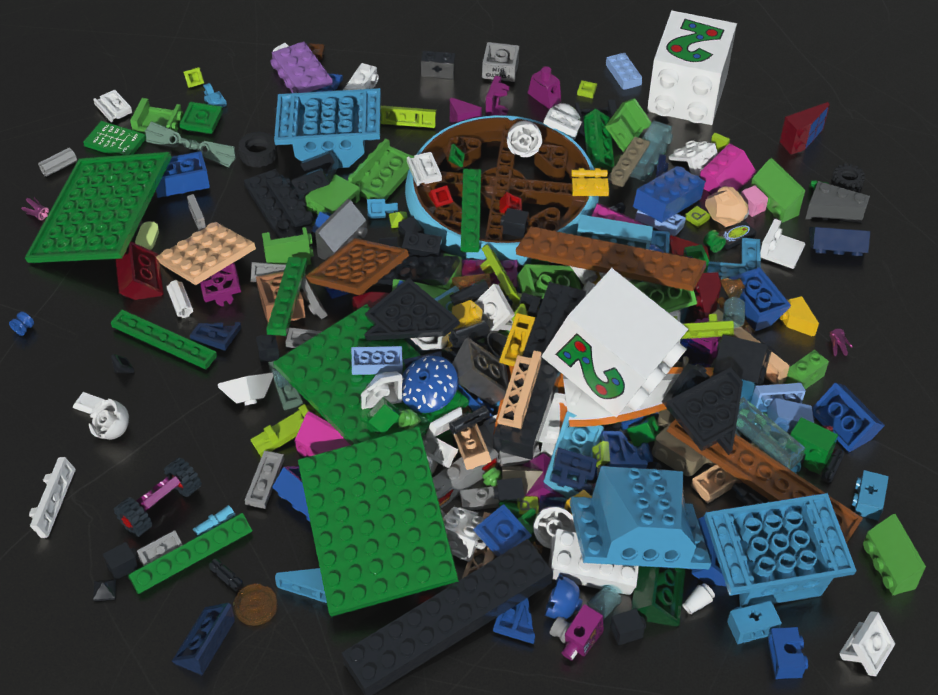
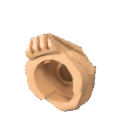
(727, 206)

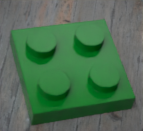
(201, 117)

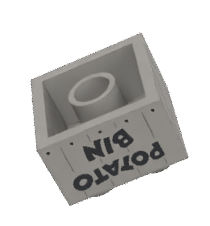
(500, 61)

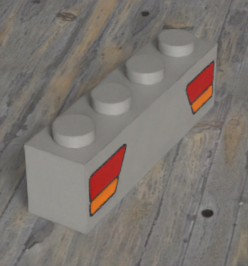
(457, 477)

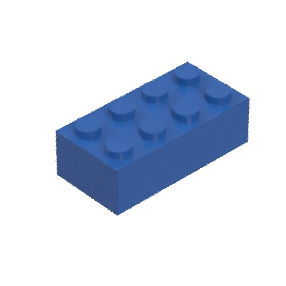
(669, 194)

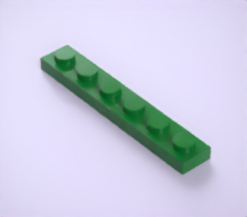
(471, 210)
(287, 296)
(164, 339)
(189, 553)

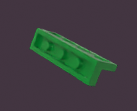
(596, 140)

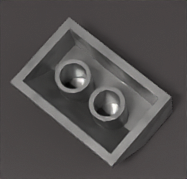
(340, 229)
(481, 372)

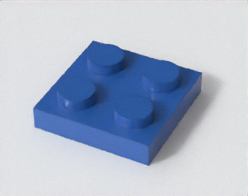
(501, 531)

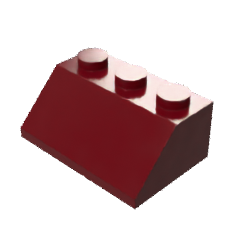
(139, 273)

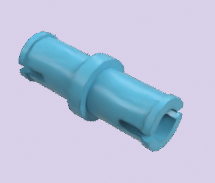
(214, 521)

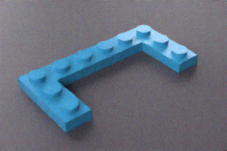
(749, 255)

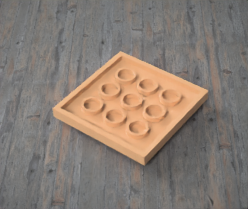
(205, 252)

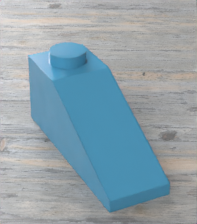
(302, 582)

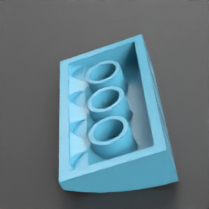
(576, 440)

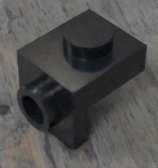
(531, 303)

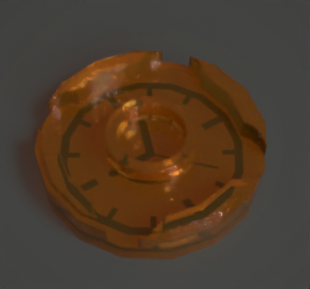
(255, 604)

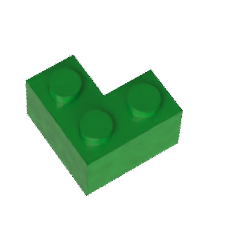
(817, 442)

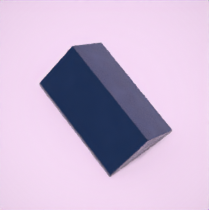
(205, 638)

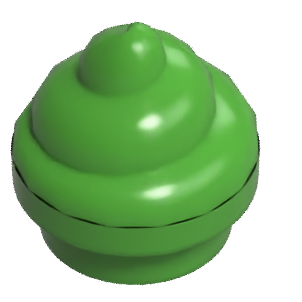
(408, 419)
(491, 477)

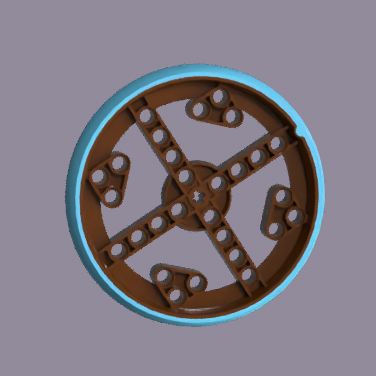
(555, 157)

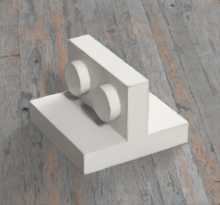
(495, 309)
(869, 644)

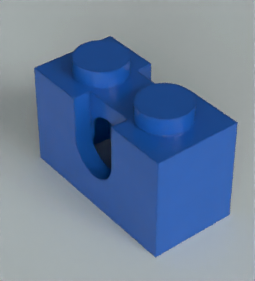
(786, 664)

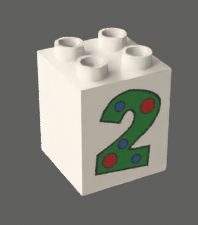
(691, 67)
(616, 344)

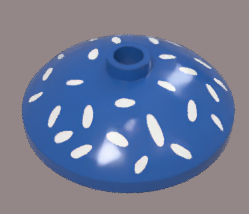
(435, 390)

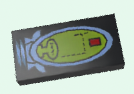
(736, 233)

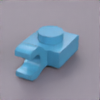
(213, 98)
(378, 208)

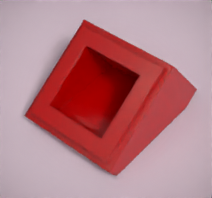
(441, 196)
(510, 201)

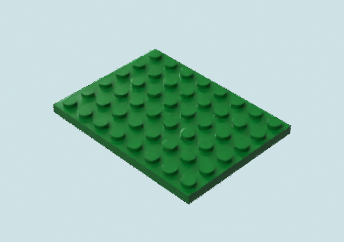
(99, 208)
(324, 377)
(376, 521)

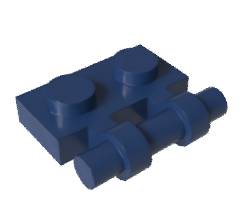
(574, 464)

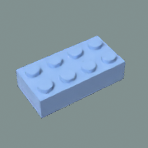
(623, 71)
(672, 225)
(376, 360)
(765, 394)

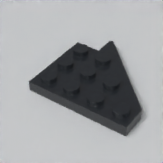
(409, 314)
(710, 410)

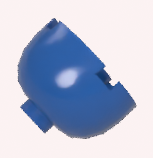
(563, 599)

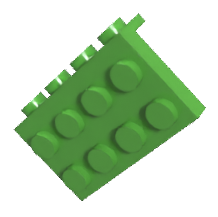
(381, 172)

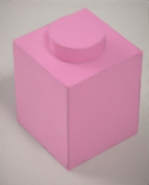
(755, 199)

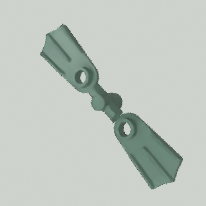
(216, 152)

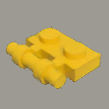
(590, 186)

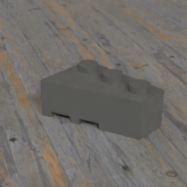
(837, 203)

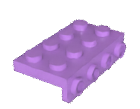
(300, 68)

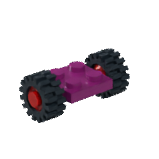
(178, 476)

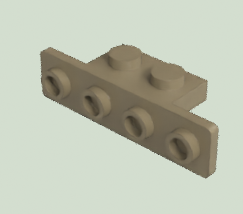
(628, 161)

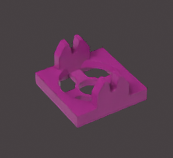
(493, 96)
(222, 294)

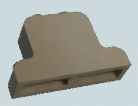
(675, 452)

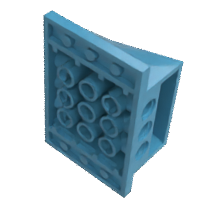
(329, 122)
(639, 521)
(779, 549)

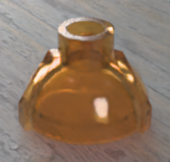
(732, 287)

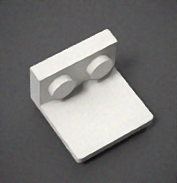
(562, 123)
(696, 154)
(780, 247)
(460, 532)

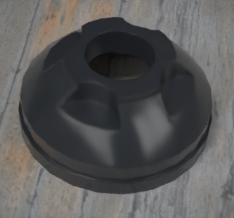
(496, 343)

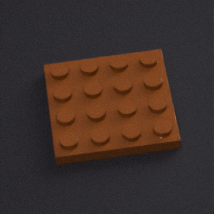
(357, 266)

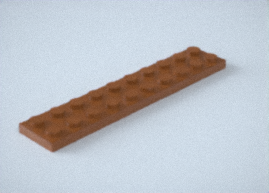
(603, 255)
(766, 475)

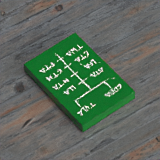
(114, 139)

